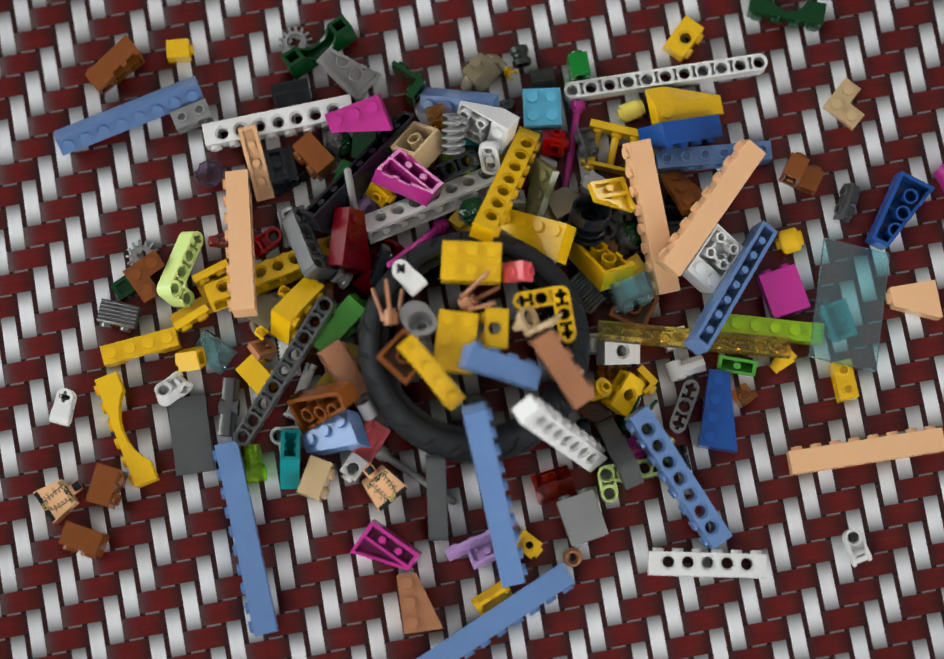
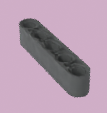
(437, 497)

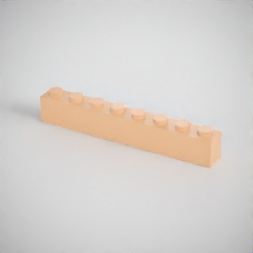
(710, 207)
(650, 211)
(240, 243)
(865, 451)

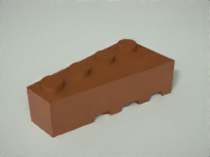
(320, 403)

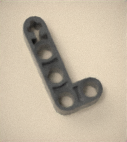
(306, 248)
(619, 452)

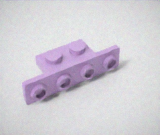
(477, 547)

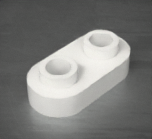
(489, 154)

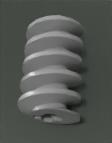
(454, 134)

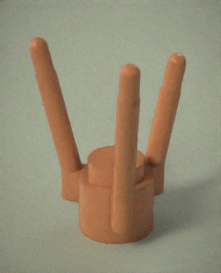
(469, 301)
(389, 316)

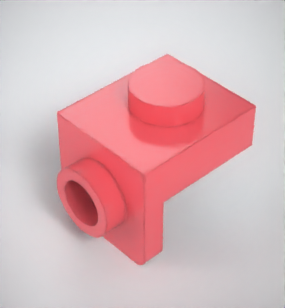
(517, 271)

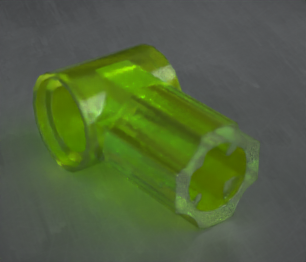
(255, 468)

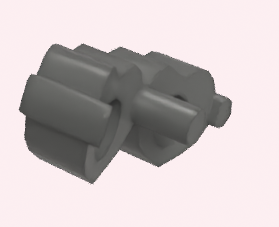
(507, 104)

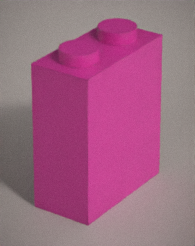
(783, 291)

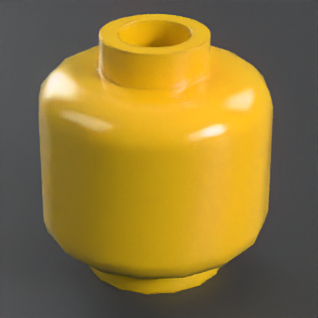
(790, 240)

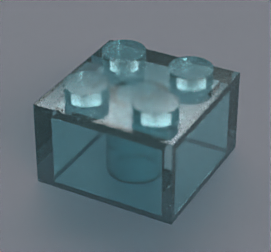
(631, 292)

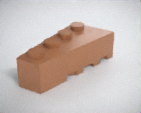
(562, 368)

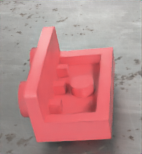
(377, 436)

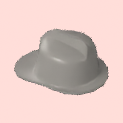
(418, 319)

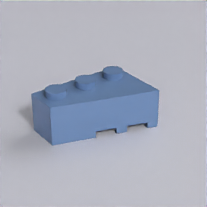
(336, 434)

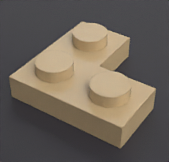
(840, 107)

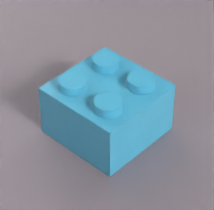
(542, 108)

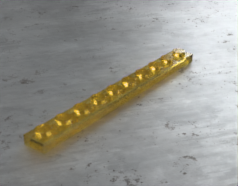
(674, 338)

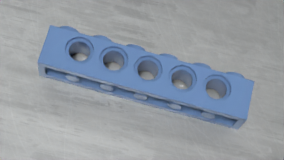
(702, 157)

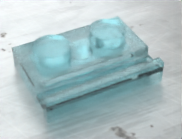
(217, 351)

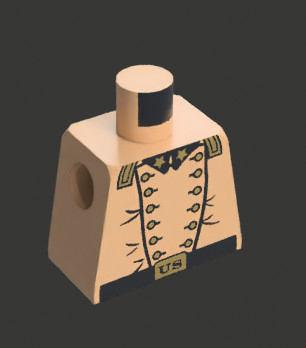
(382, 485)
(59, 499)

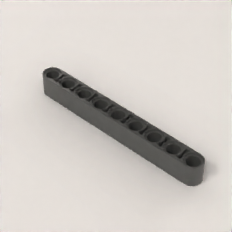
(276, 375)

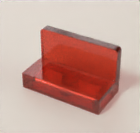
(553, 484)

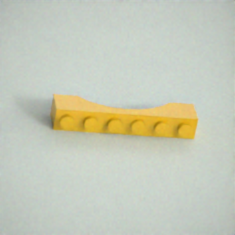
(112, 394)

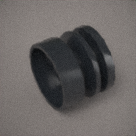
(590, 220)

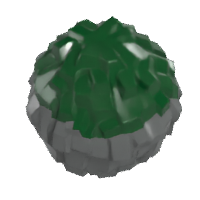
(338, 143)
(469, 210)
(628, 236)

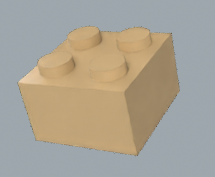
(421, 143)
(316, 479)

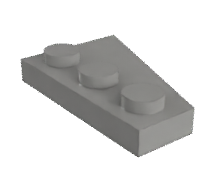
(347, 73)

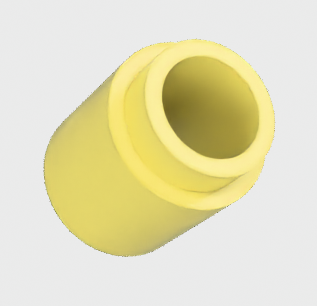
(631, 110)

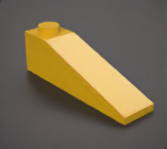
(677, 104)

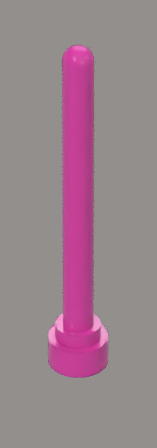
(577, 109)
(440, 226)

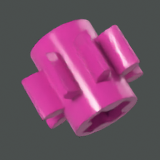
(638, 453)

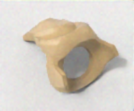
(537, 327)

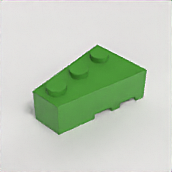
(343, 321)

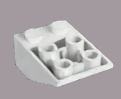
(489, 124)
(712, 260)

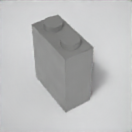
(581, 517)

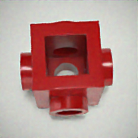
(554, 142)

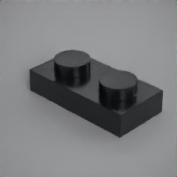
(378, 269)

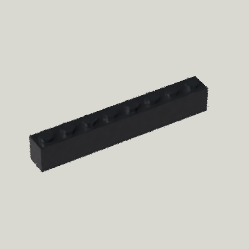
(321, 210)

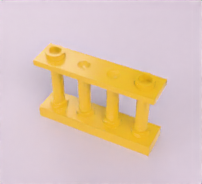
(617, 133)

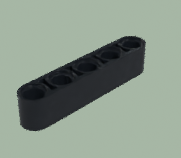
(460, 164)

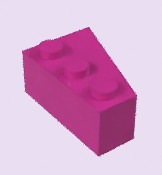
(360, 116)
(407, 178)
(386, 546)

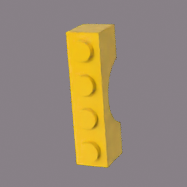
(151, 343)
(431, 372)

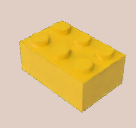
(467, 260)
(294, 308)
(452, 333)

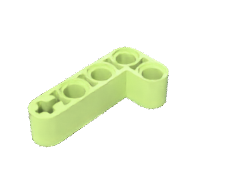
(178, 268)
(612, 482)

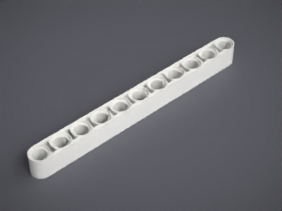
(672, 72)

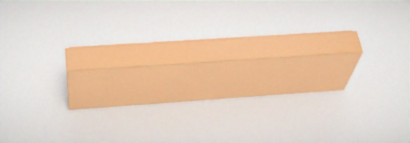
(256, 162)

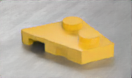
(612, 193)

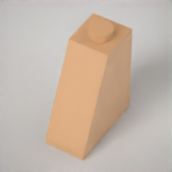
(916, 299)

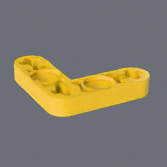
(550, 293)

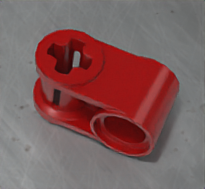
(265, 244)

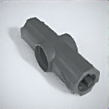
(229, 407)

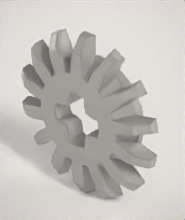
(298, 35)
(138, 250)

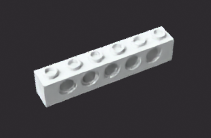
(757, 570)

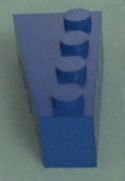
(683, 131)
(898, 207)
(717, 415)

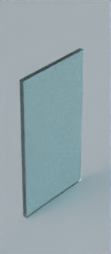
(849, 305)

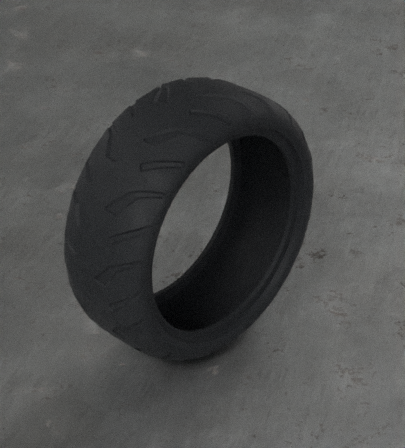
(408, 419)

